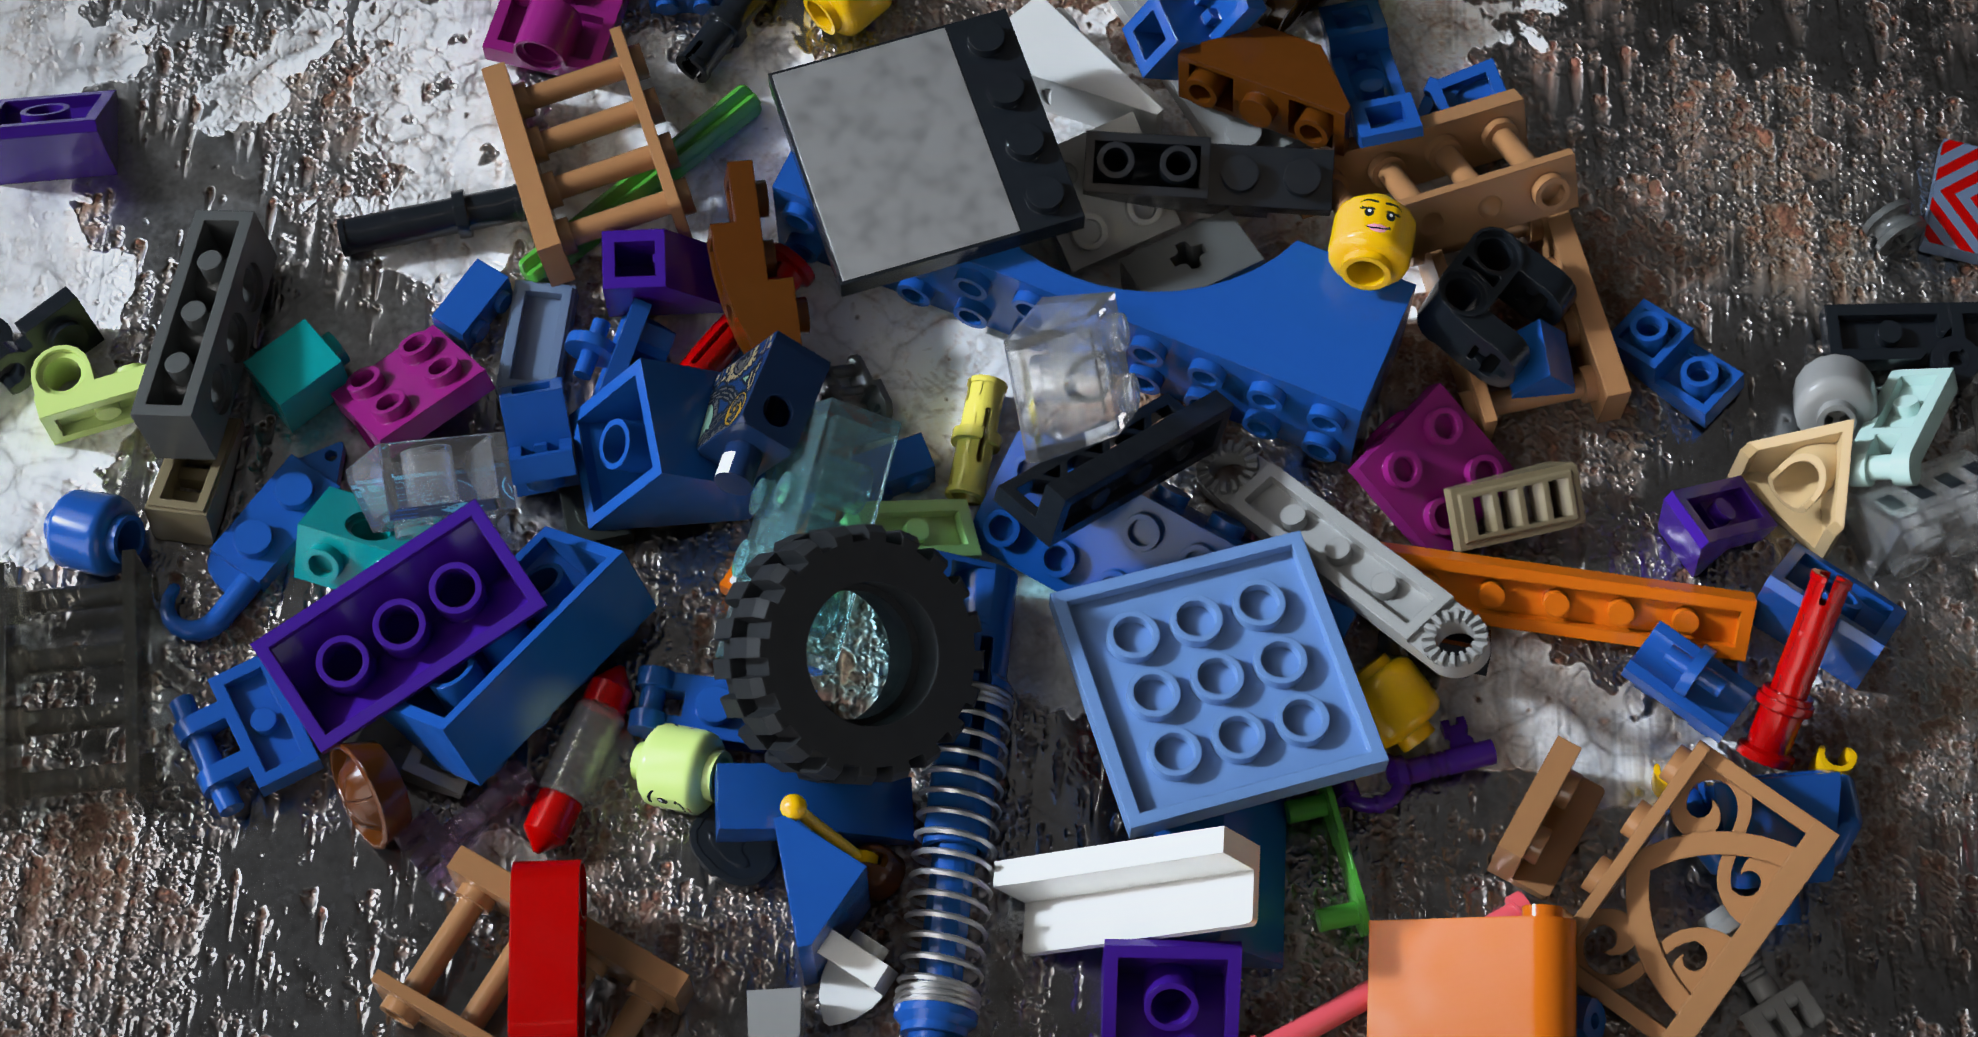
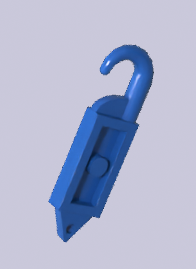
(258, 542)

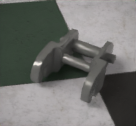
(862, 384)

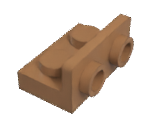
(1547, 823)

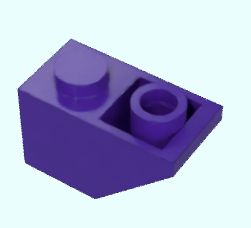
(659, 269)

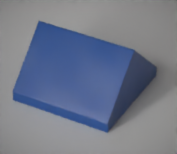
(1861, 628)
(822, 889)

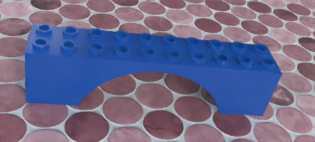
(1279, 342)

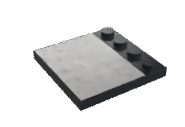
(925, 152)

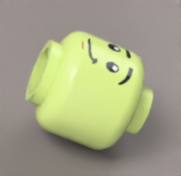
(678, 768)

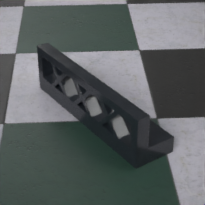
(1111, 477)

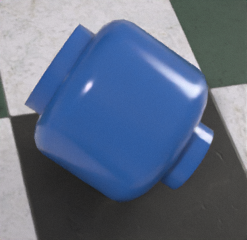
(91, 530)

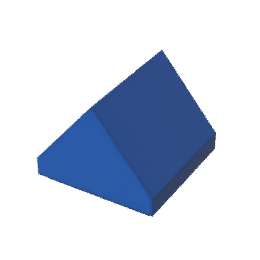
(1549, 364)

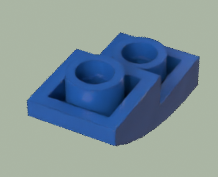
(1668, 361)

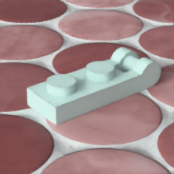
(1906, 423)

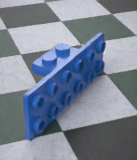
(1132, 538)

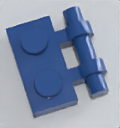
(265, 727)

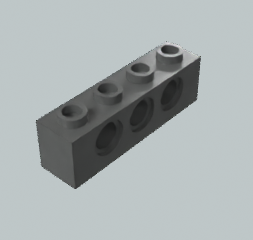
(204, 335)

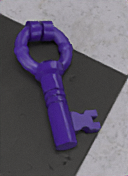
(1402, 773)

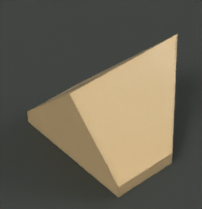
(1802, 481)

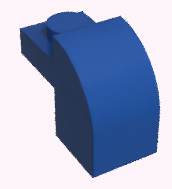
(1168, 26)
(538, 436)

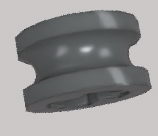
(1894, 226)

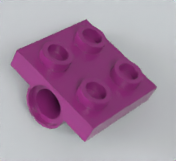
(553, 33)
(412, 389)
(1419, 456)

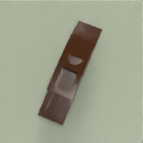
(745, 261)

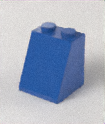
(641, 451)

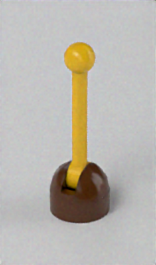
(882, 878)

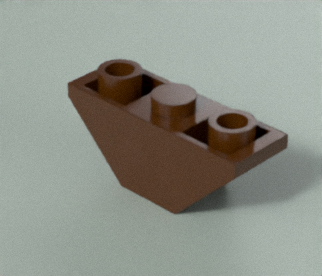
(1269, 83)

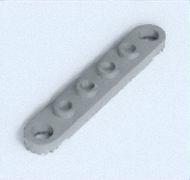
(1348, 560)

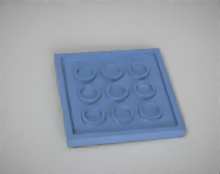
(1216, 684)

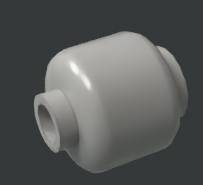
(1834, 391)

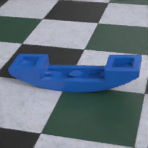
(1368, 74)

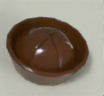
(371, 791)

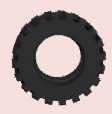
(927, 640)

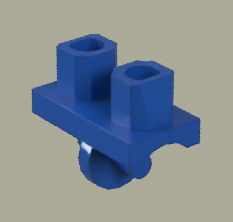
(634, 338)
(1689, 681)

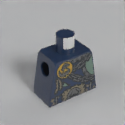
(760, 410)

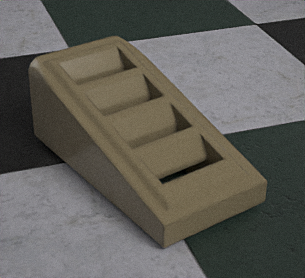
(1553, 498)
(194, 515)

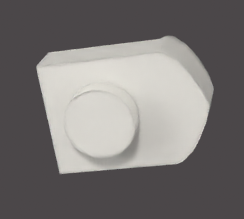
(852, 977)

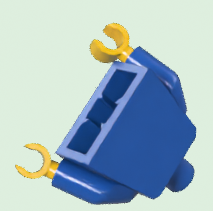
(1821, 791)

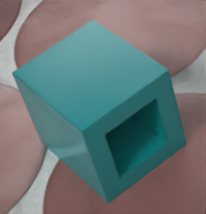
(298, 373)

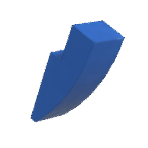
(752, 794)

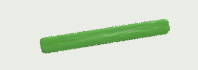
(692, 147)

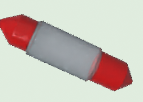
(578, 759)

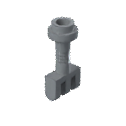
(1772, 1001)

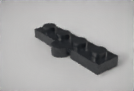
(1905, 336)

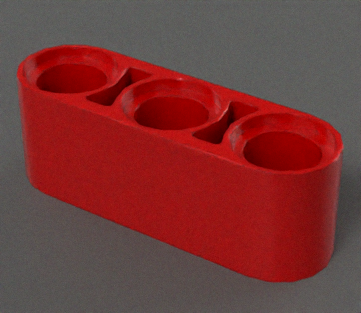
(547, 949)

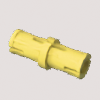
(976, 439)

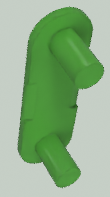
(1356, 910)

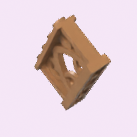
(1780, 867)

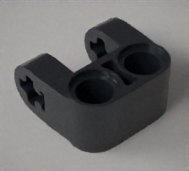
(1486, 270)

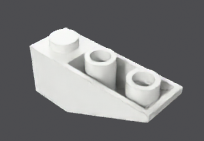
(1076, 75)

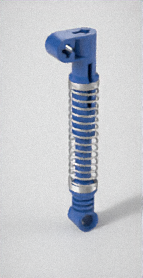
(960, 825)

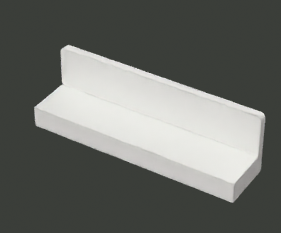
(1134, 889)

